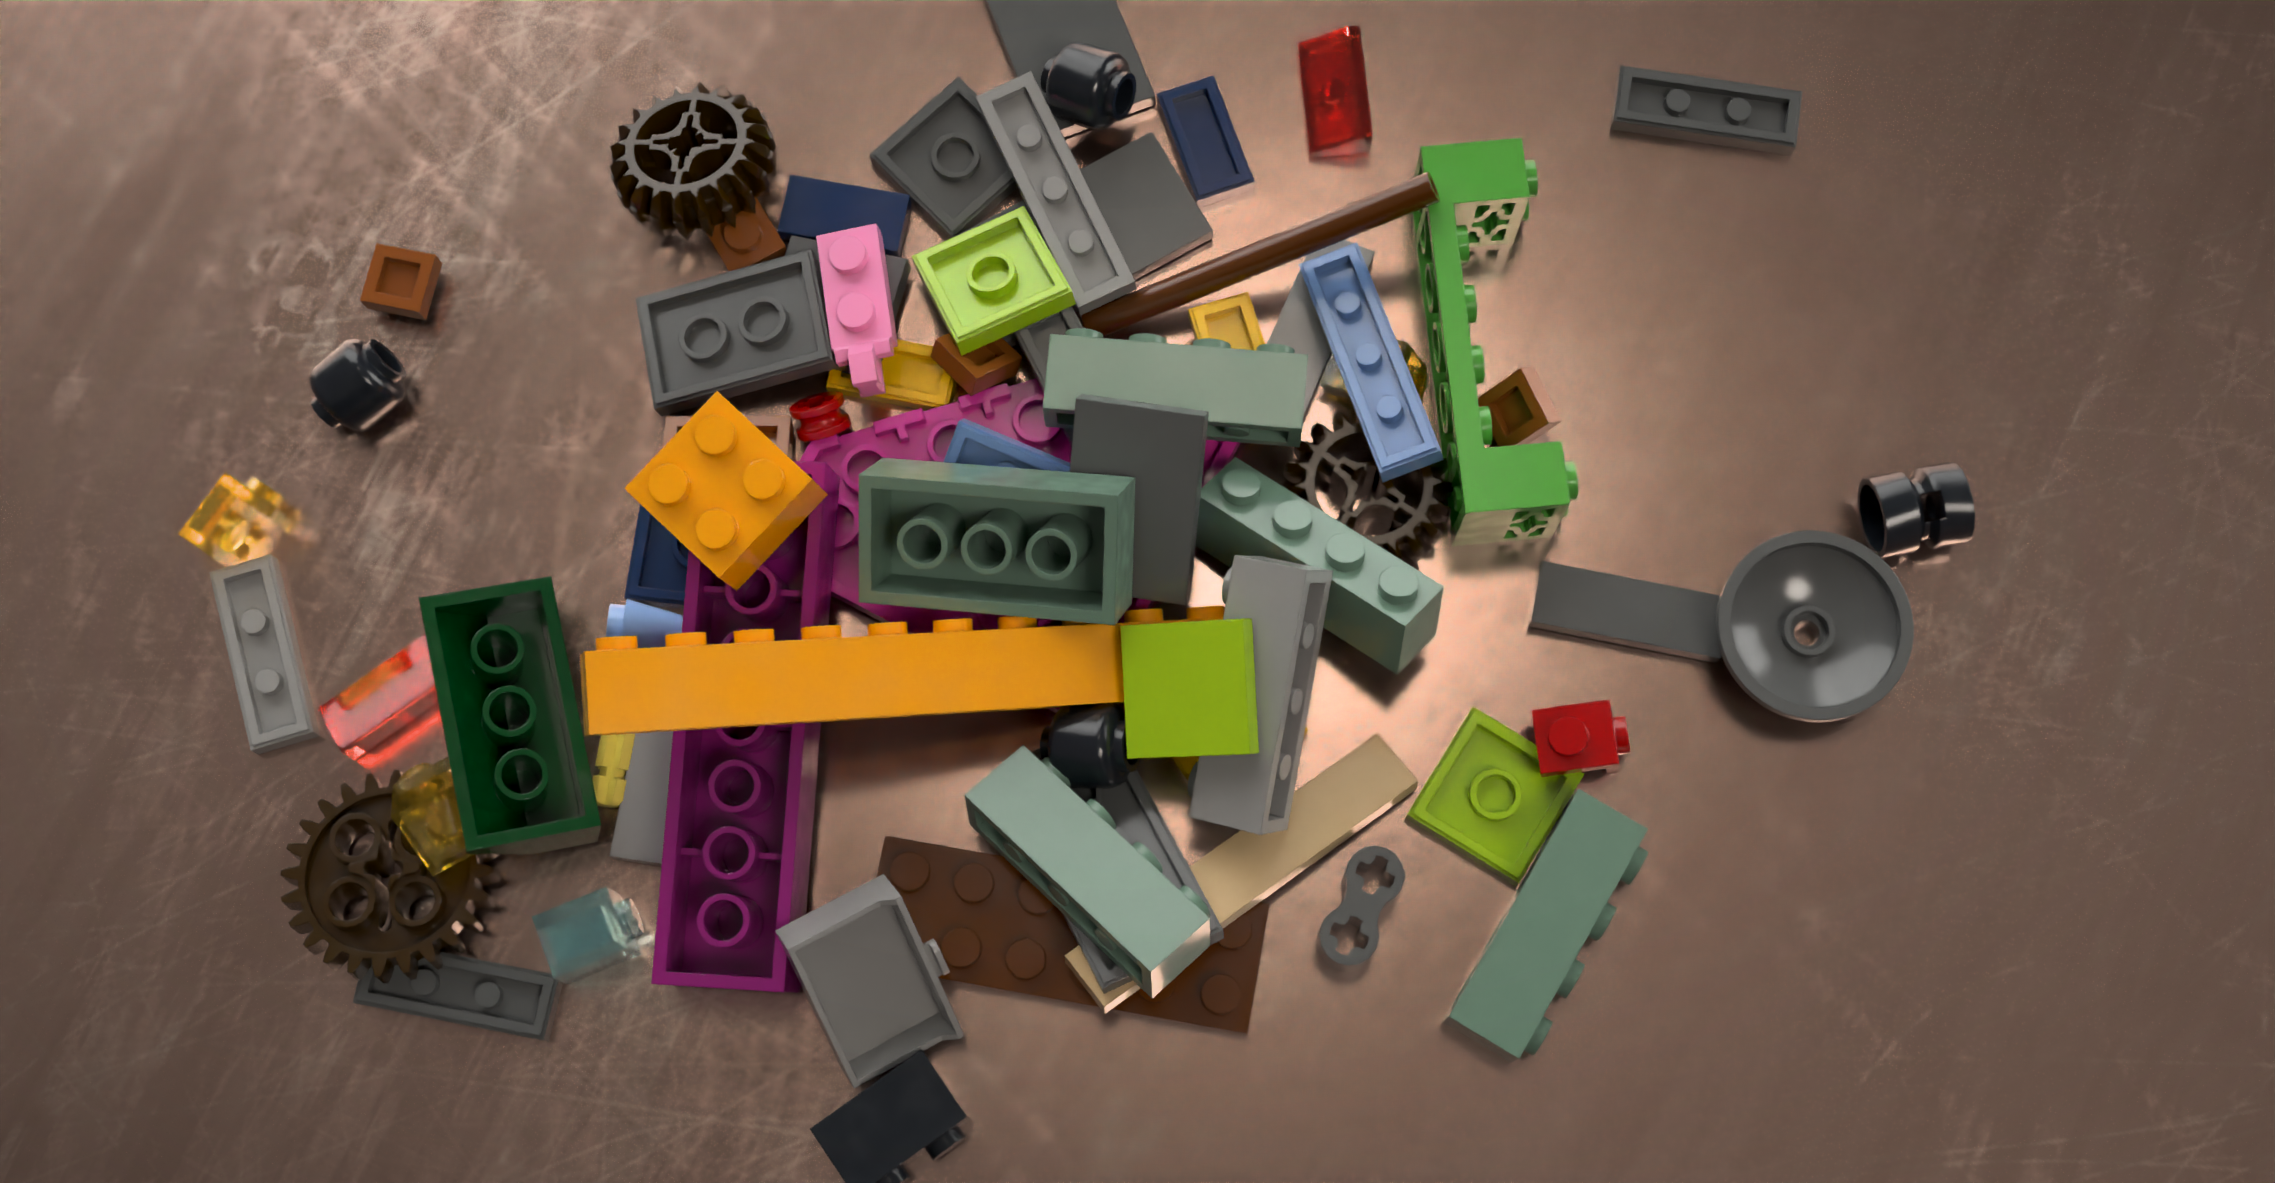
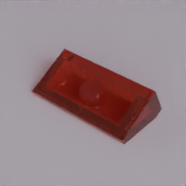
(1335, 93)
(381, 701)

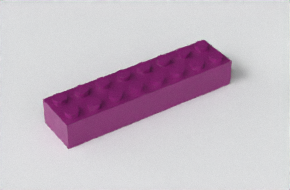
(745, 793)

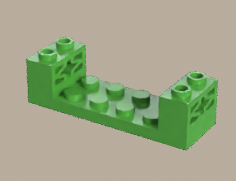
(1501, 489)

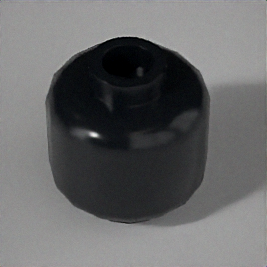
(1088, 86)
(357, 385)
(1089, 745)

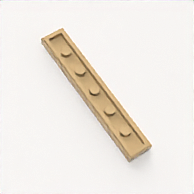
(1255, 865)

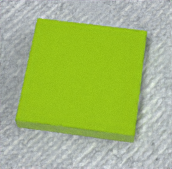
(993, 280)
(1189, 689)
(1492, 798)

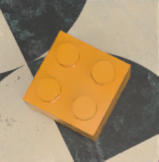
(726, 491)

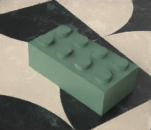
(996, 540)

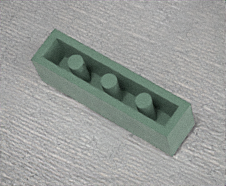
(1247, 392)
(1373, 595)
(1090, 870)
(1546, 926)

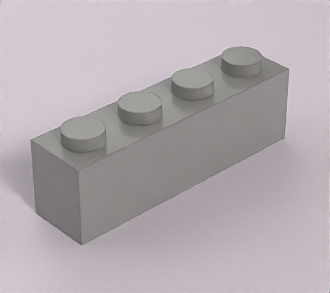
(1287, 623)

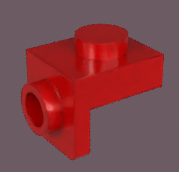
(1579, 738)

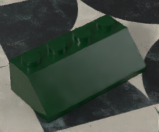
(510, 718)

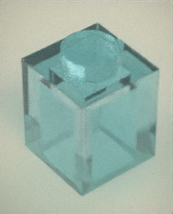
(589, 934)

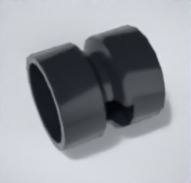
(1926, 508)

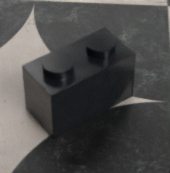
(893, 1124)

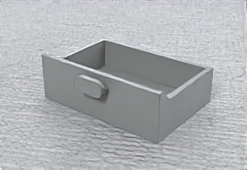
(870, 979)

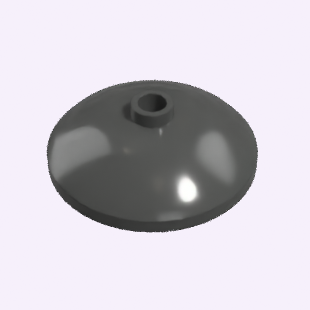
(1846, 601)

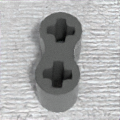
(1360, 908)

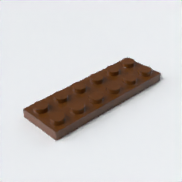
(1015, 941)

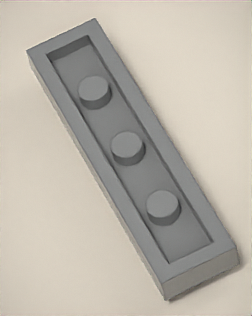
(1056, 192)

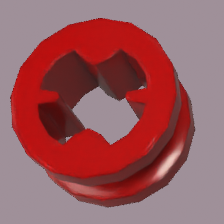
(820, 416)

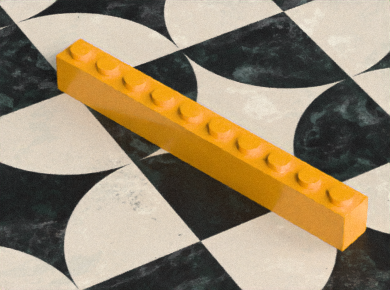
(854, 677)

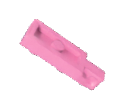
(858, 303)

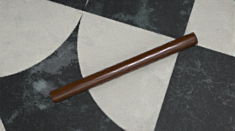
(1264, 255)

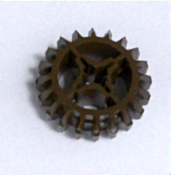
(705, 149)
(1389, 504)

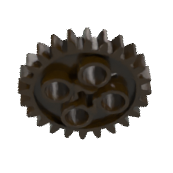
(333, 878)

